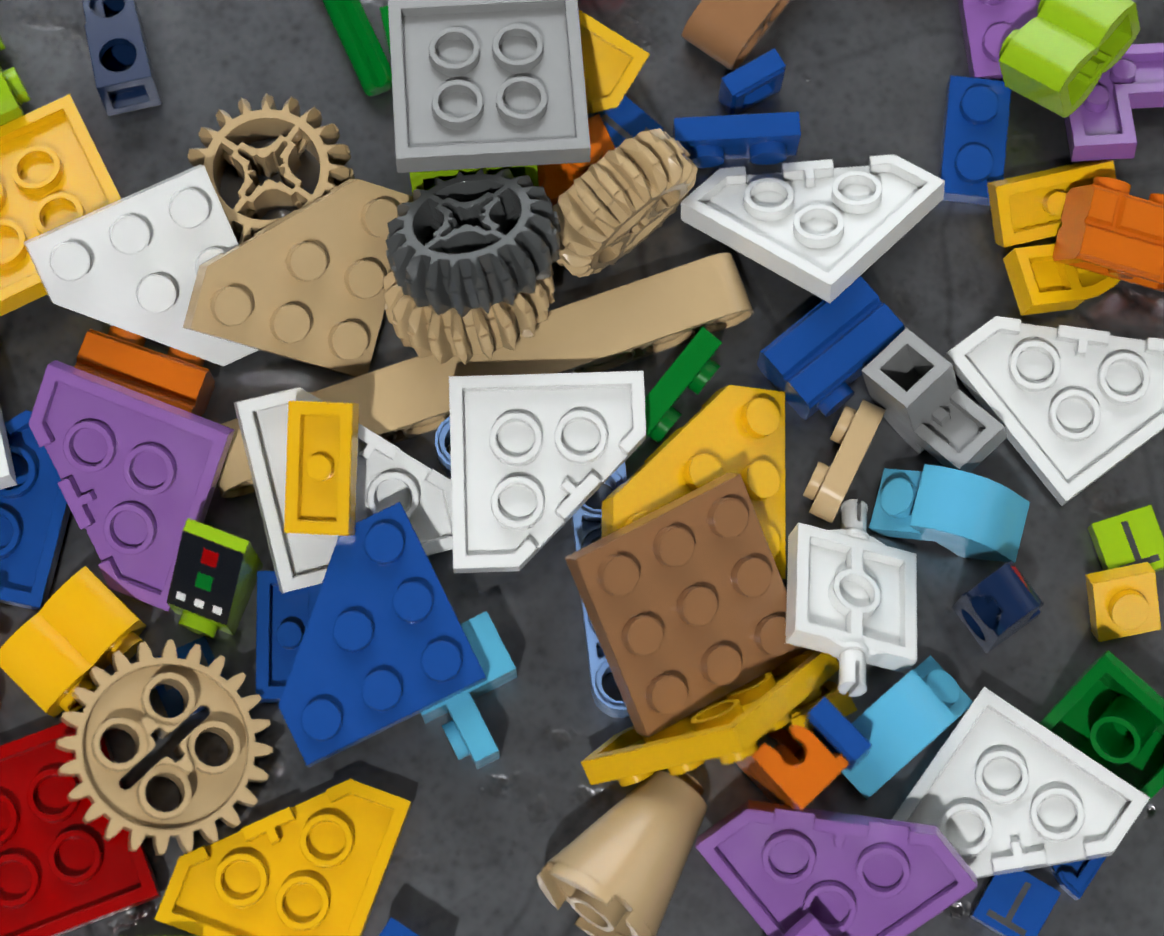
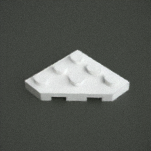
(815, 219)
(140, 262)
(1065, 395)
(532, 456)
(383, 480)
(1019, 794)

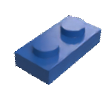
(761, 137)
(973, 138)
(279, 631)

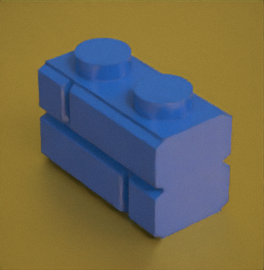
(829, 349)

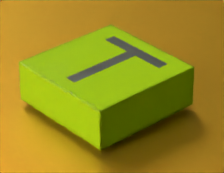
(1129, 539)

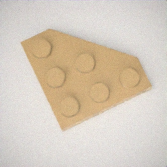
(305, 282)

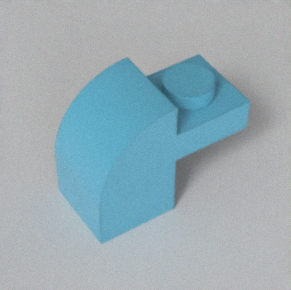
(951, 508)
(905, 723)
(467, 729)

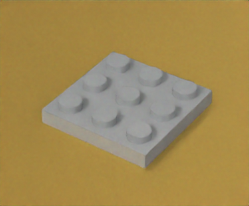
(487, 84)

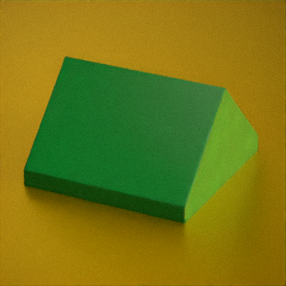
(1114, 722)

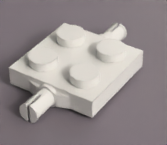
(852, 598)

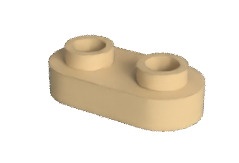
(830, 483)

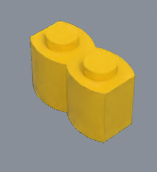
(68, 638)

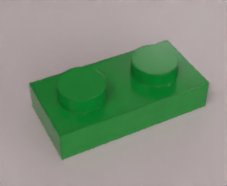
(690, 370)

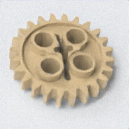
(125, 705)

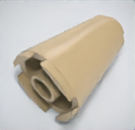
(629, 859)

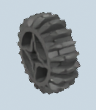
(473, 241)

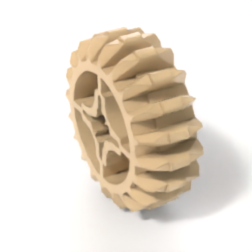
(293, 136)
(622, 200)
(469, 335)

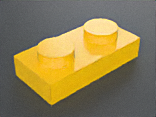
(1033, 203)
(321, 468)

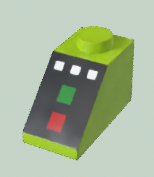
(212, 579)

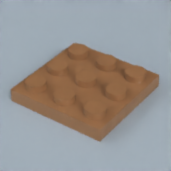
(685, 603)

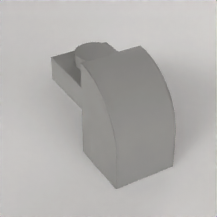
(927, 406)

